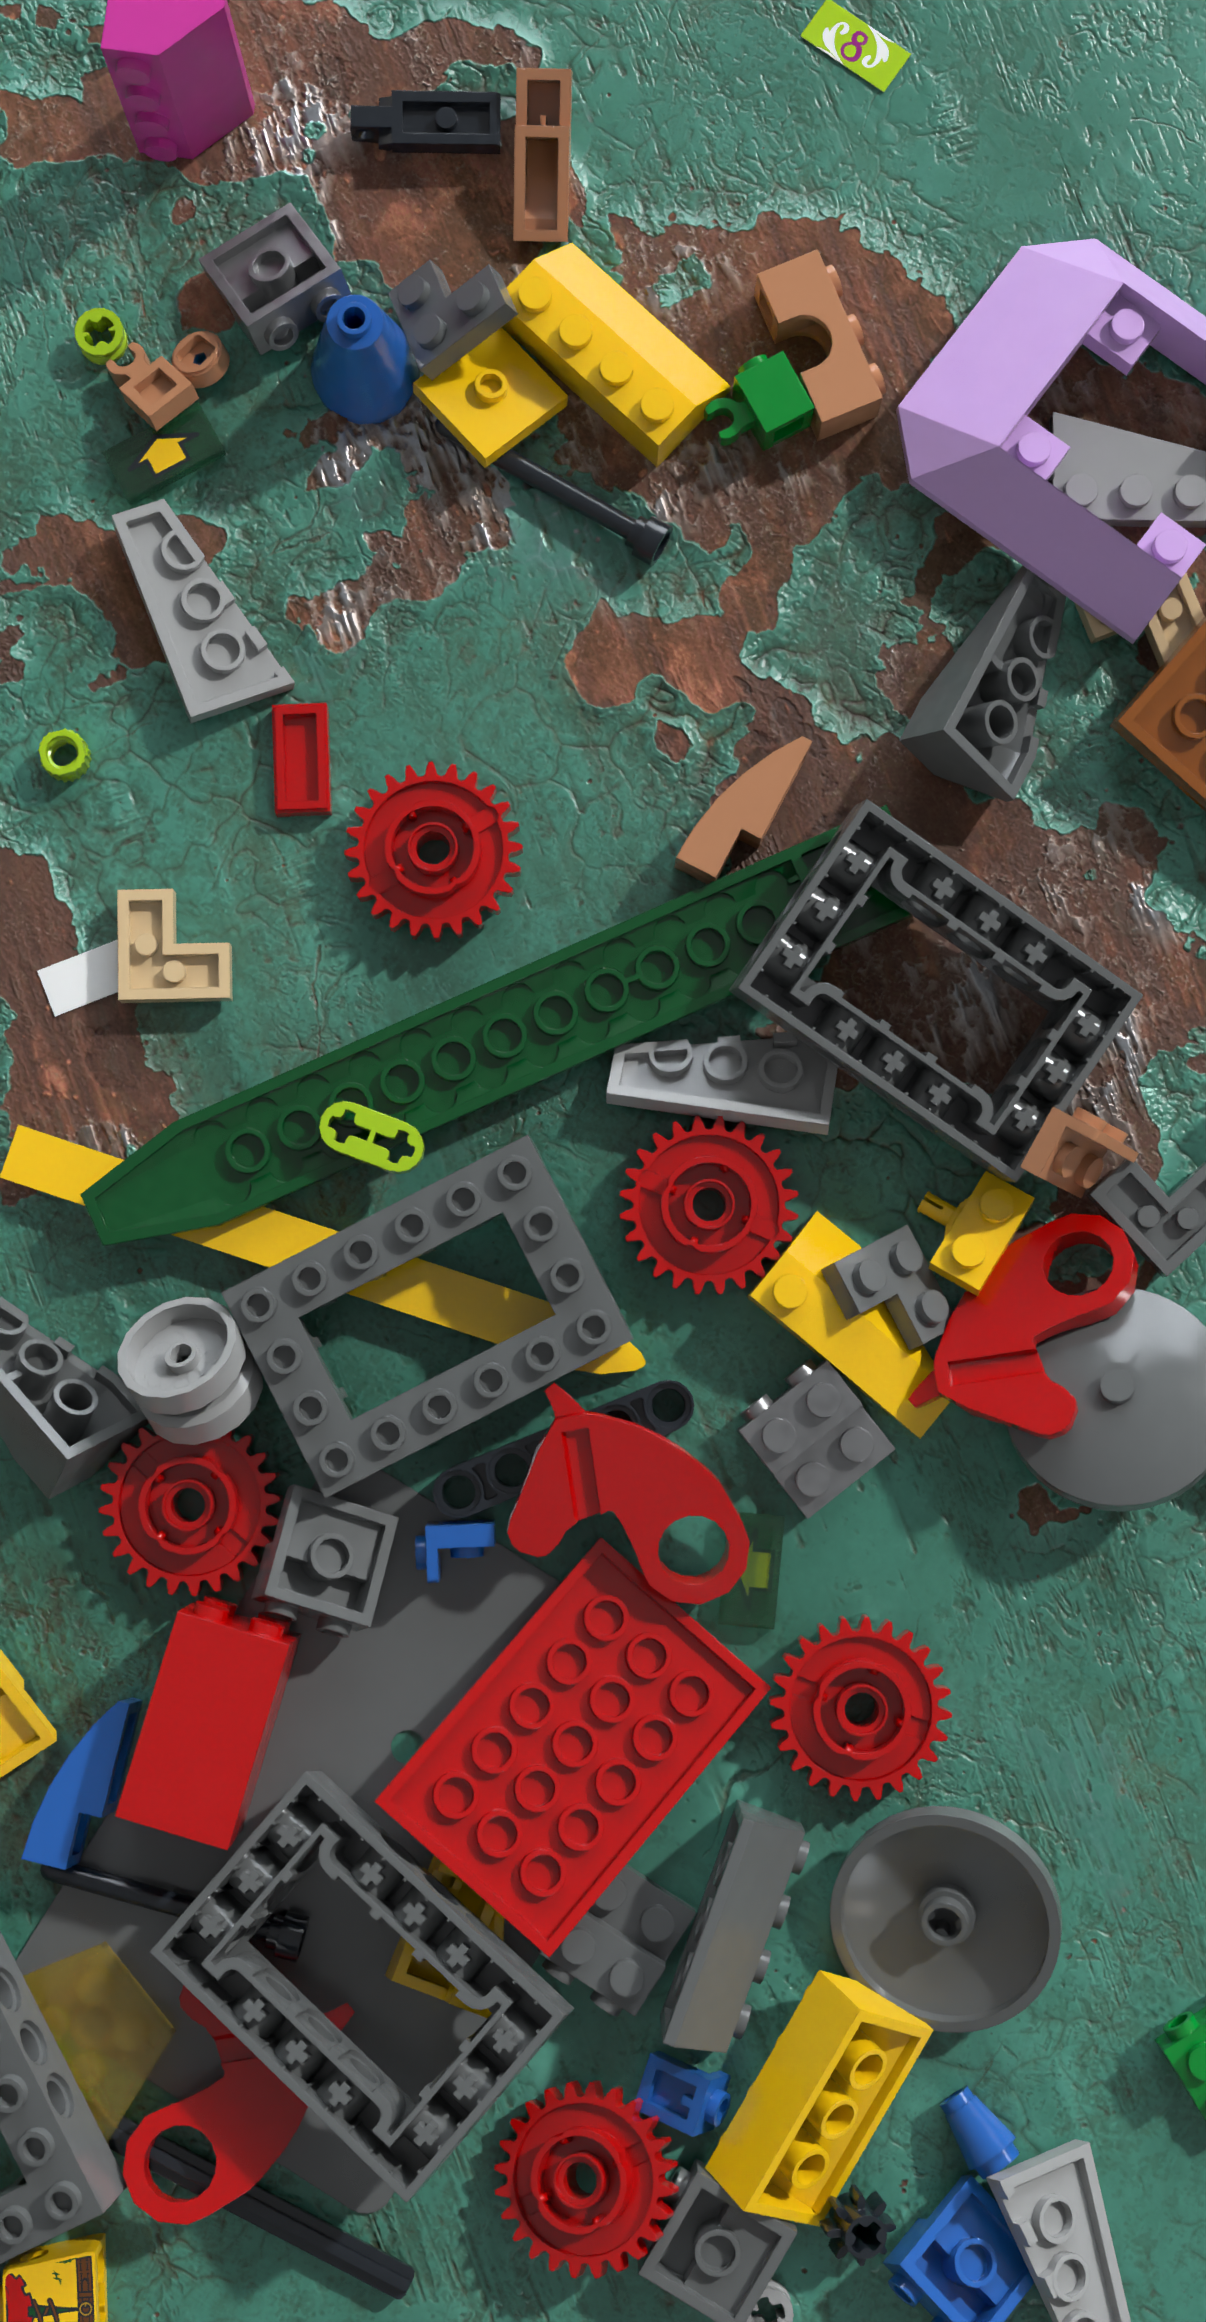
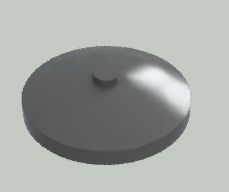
(1137, 1403)
(947, 1917)

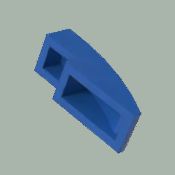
(83, 1788)

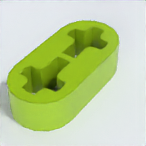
(376, 1124)

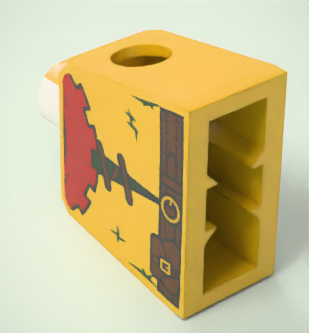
(57, 2283)

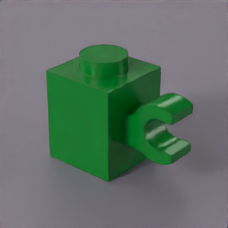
(766, 401)

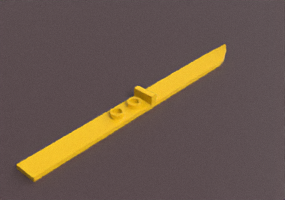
(273, 1236)

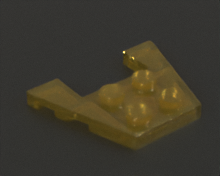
(103, 2028)

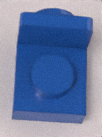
(463, 1538)
(683, 2094)

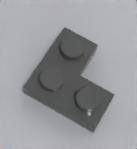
(449, 324)
(1156, 1224)
(898, 1275)

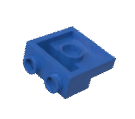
(961, 2260)

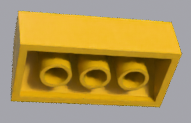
(611, 351)
(817, 2100)

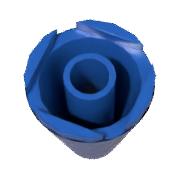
(363, 362)

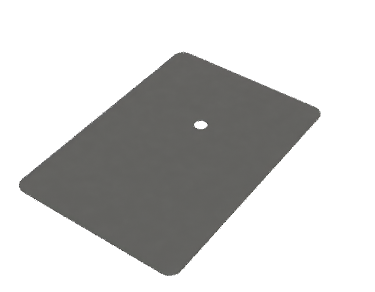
(336, 1718)

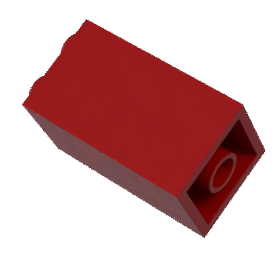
(209, 1722)

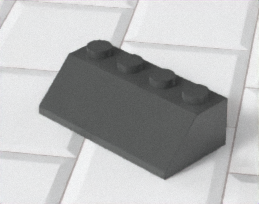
(731, 1930)

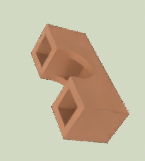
(805, 301)

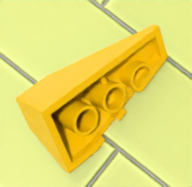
(861, 1349)

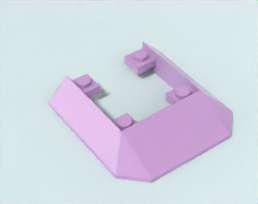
(990, 462)

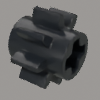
(865, 2239)

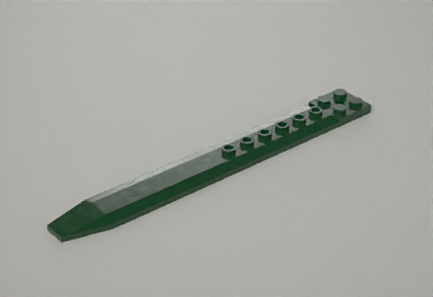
(463, 1052)

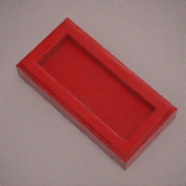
(301, 759)

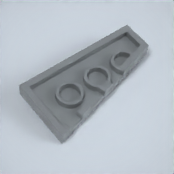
(1129, 475)
(202, 632)
(748, 1081)
(1064, 2233)

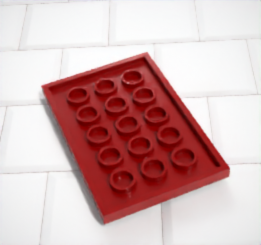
(572, 1746)

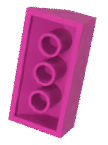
(176, 73)

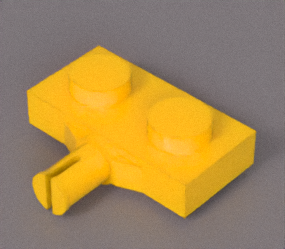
(976, 1230)

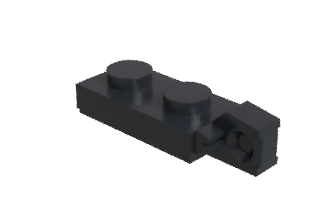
(431, 122)

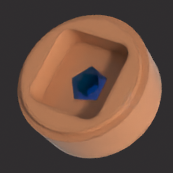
(201, 358)

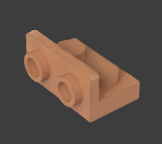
(1072, 1149)

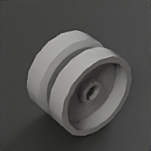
(190, 1370)

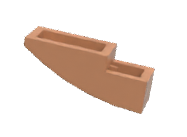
(542, 154)
(741, 812)

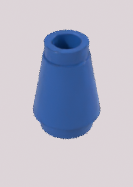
(979, 2133)

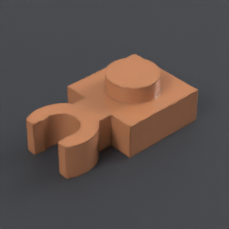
(154, 388)

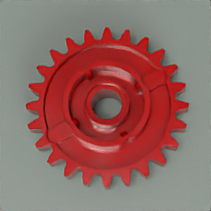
(426, 811)
(716, 1163)
(180, 1547)
(865, 1750)
(627, 2168)

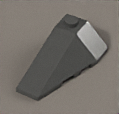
(985, 702)
(57, 1409)

